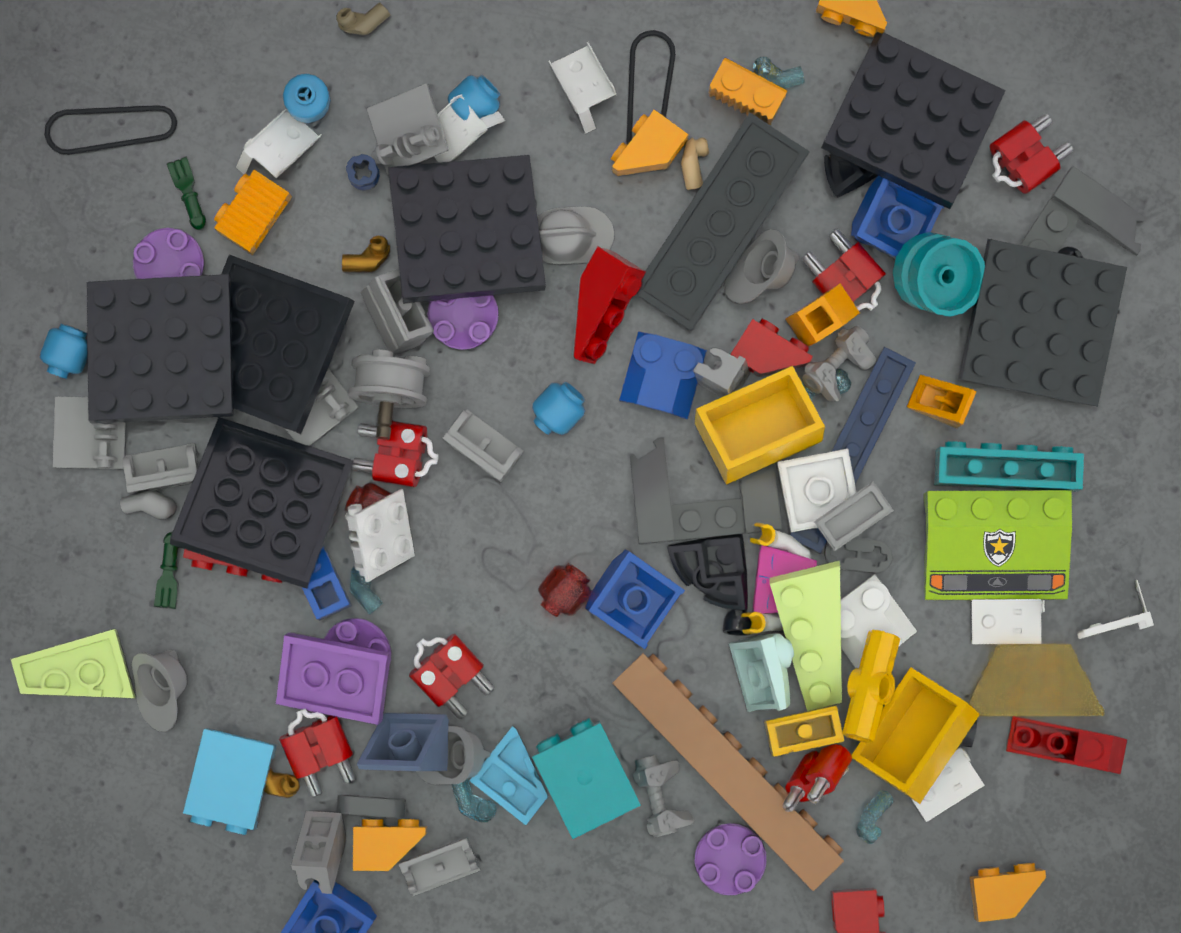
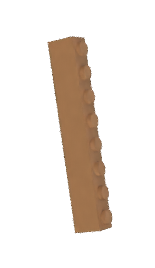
(727, 771)

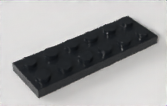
(721, 221)

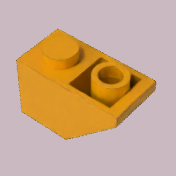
(862, 14)
(652, 147)
(823, 316)
(382, 846)
(1003, 894)

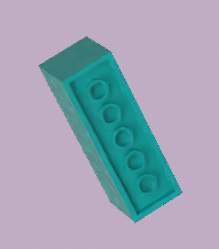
(585, 777)

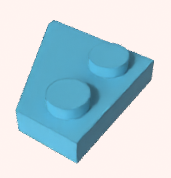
(512, 778)

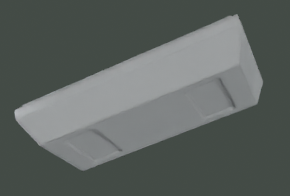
(853, 516)

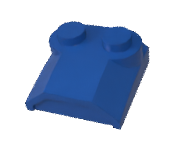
(892, 216)
(662, 374)
(633, 597)
(330, 912)

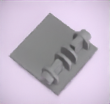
(407, 129)
(328, 410)
(85, 444)

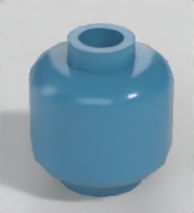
(478, 94)
(312, 108)
(65, 351)
(558, 408)

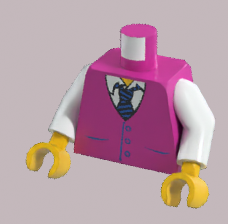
(780, 558)

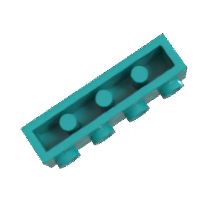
(1008, 469)

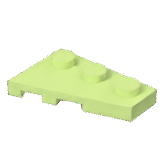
(77, 668)

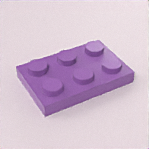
(333, 678)

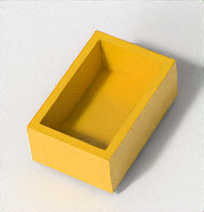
(759, 425)
(916, 735)

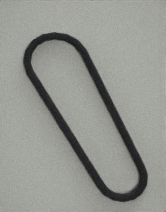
(631, 77)
(113, 144)

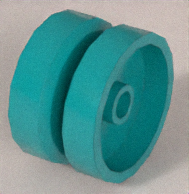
(939, 274)

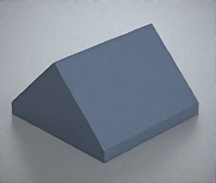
(408, 743)

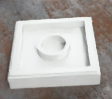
(815, 486)

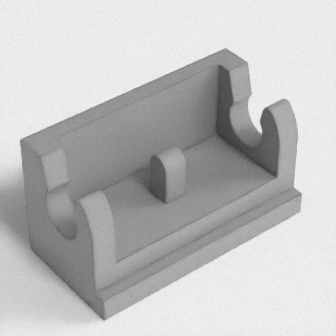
(726, 376)
(483, 445)
(161, 468)
(319, 849)
(439, 866)

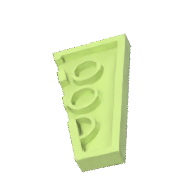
(811, 621)

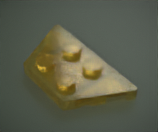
(1034, 683)

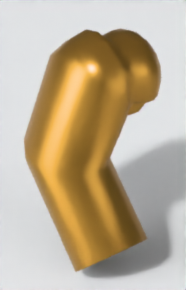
(370, 259)
(281, 784)

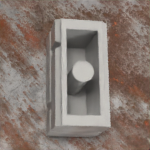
(398, 323)

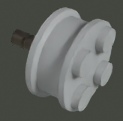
(389, 384)

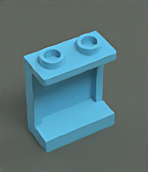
(229, 780)

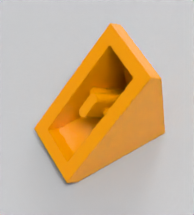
(941, 400)

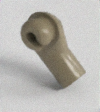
(362, 23)

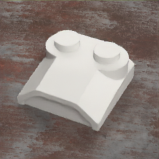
(870, 609)

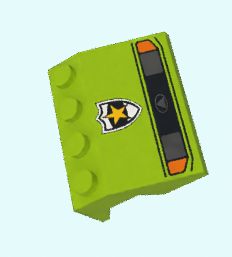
(997, 544)

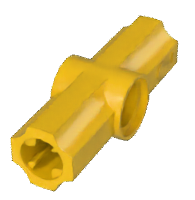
(871, 686)

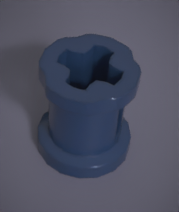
(365, 183)

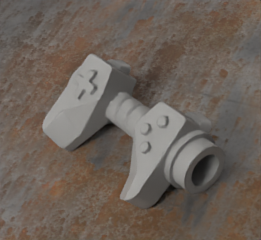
(821, 376)
(651, 776)

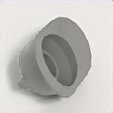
(573, 234)
(763, 265)
(158, 685)
(464, 758)

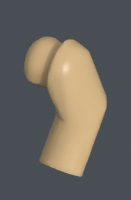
(690, 162)

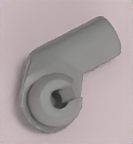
(150, 503)

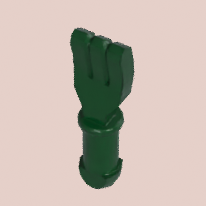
(184, 181)
(167, 585)

